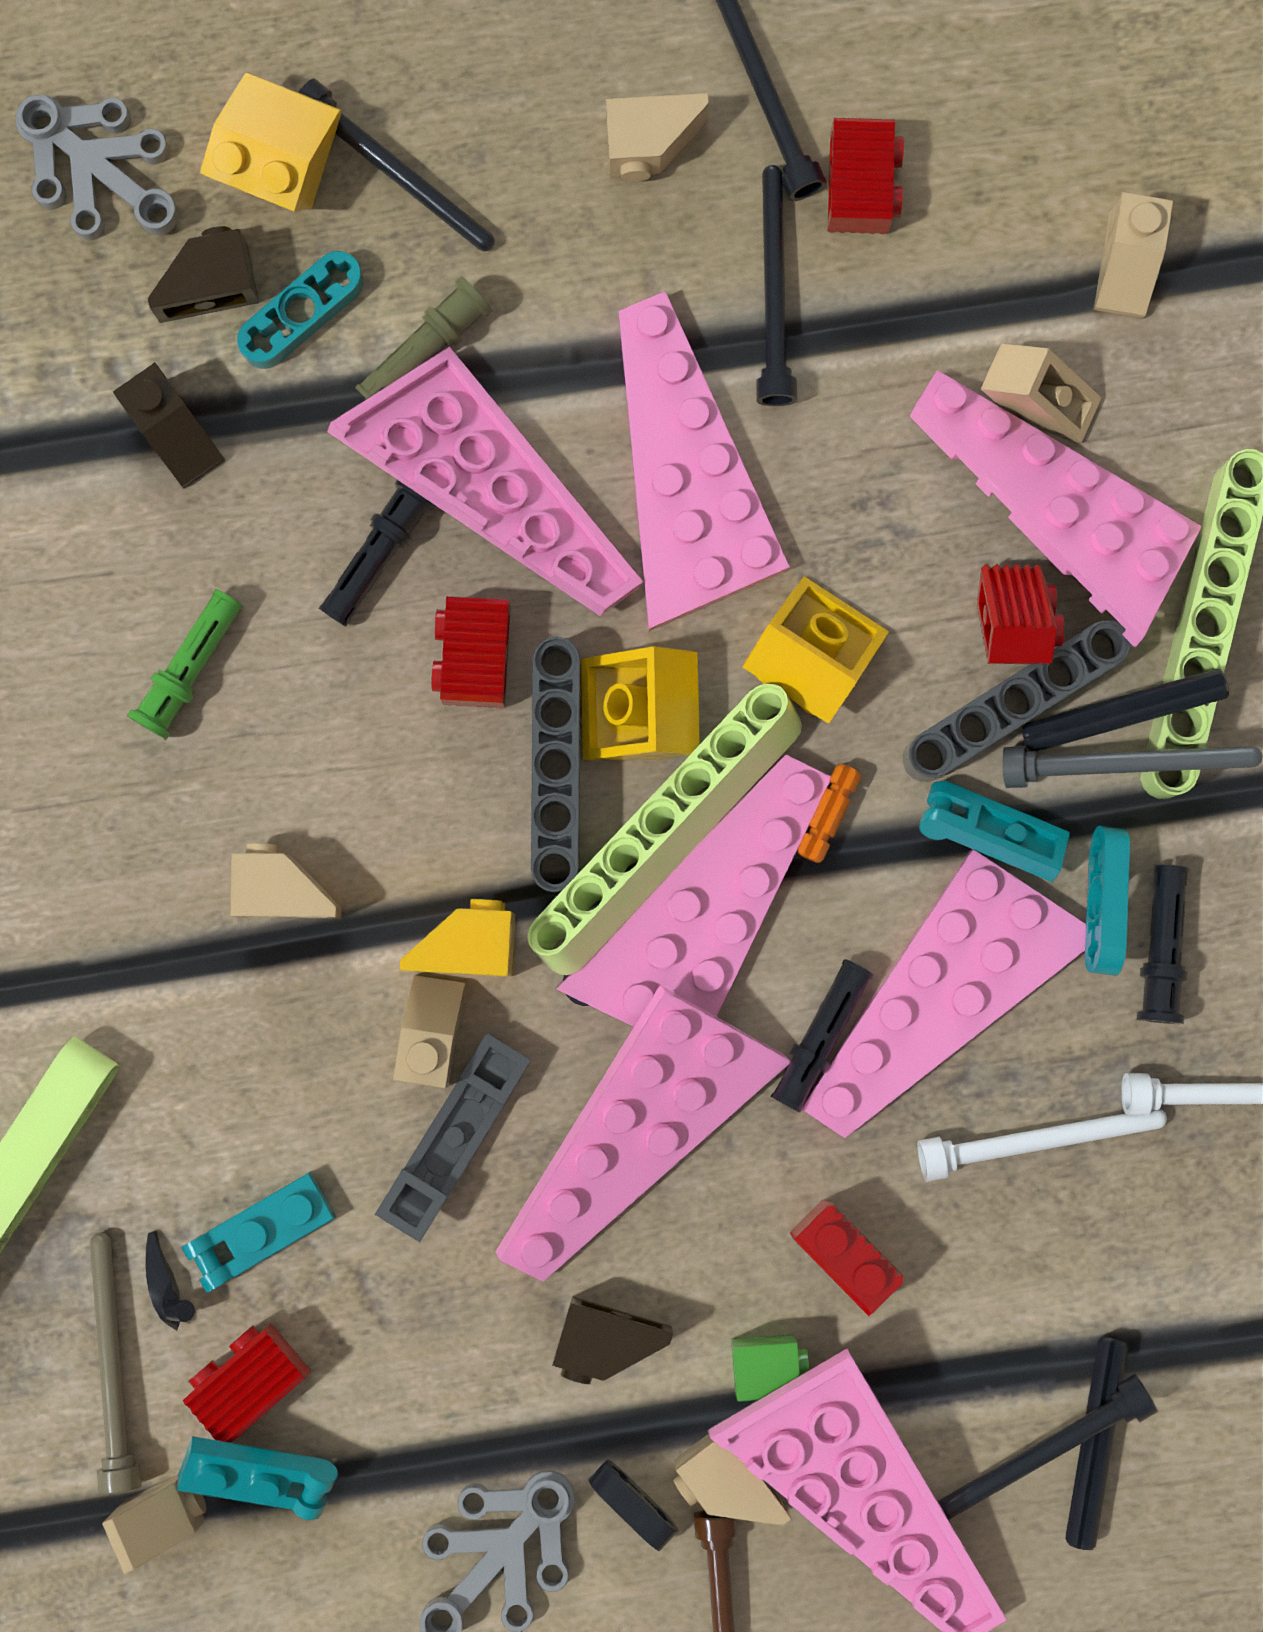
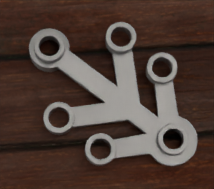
(91, 159)
(503, 1548)

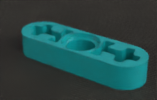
(300, 288)
(1107, 901)

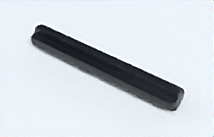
(1126, 710)
(1096, 1451)

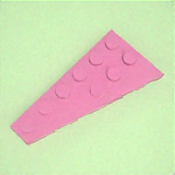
(468, 458)
(693, 496)
(1070, 508)
(710, 907)
(962, 970)
(654, 1105)
(852, 1477)

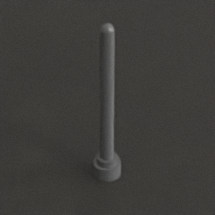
(1026, 766)

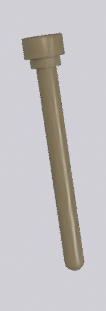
(118, 1468)

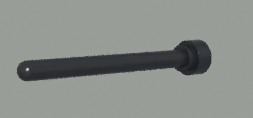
(402, 174)
(802, 175)
(776, 382)
(1128, 1403)

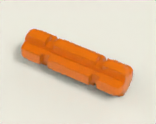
(829, 813)

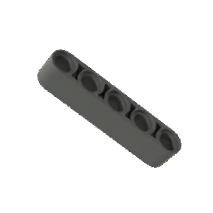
(1037, 688)
(551, 740)

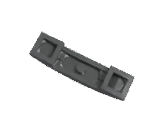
(453, 1137)

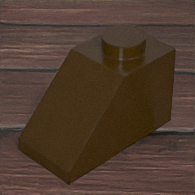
(206, 277)
(168, 425)
(605, 1341)

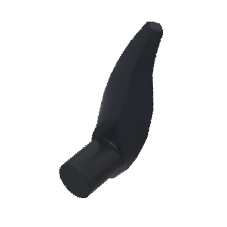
(163, 1286)

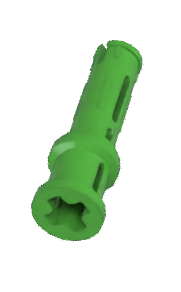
(168, 690)

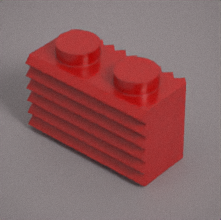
(862, 175)
(1018, 615)
(473, 652)
(847, 1256)
(246, 1385)

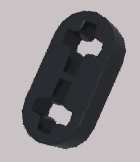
(633, 1505)

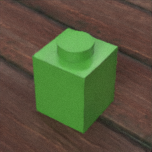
(766, 1364)

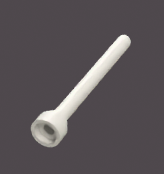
(1146, 1094)
(941, 1157)

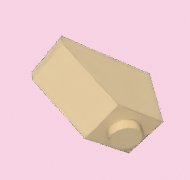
(651, 132)
(1132, 254)
(1041, 390)
(276, 887)
(429, 1032)
(726, 1485)
(153, 1523)

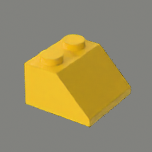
(271, 143)
(815, 649)
(640, 705)
(468, 942)

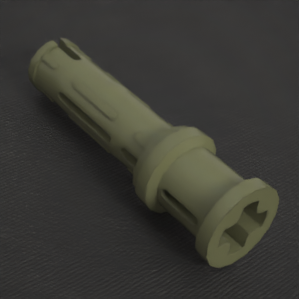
(440, 328)

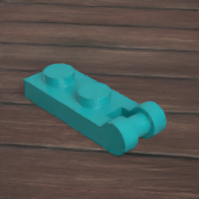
(994, 830)
(261, 1230)
(257, 1476)

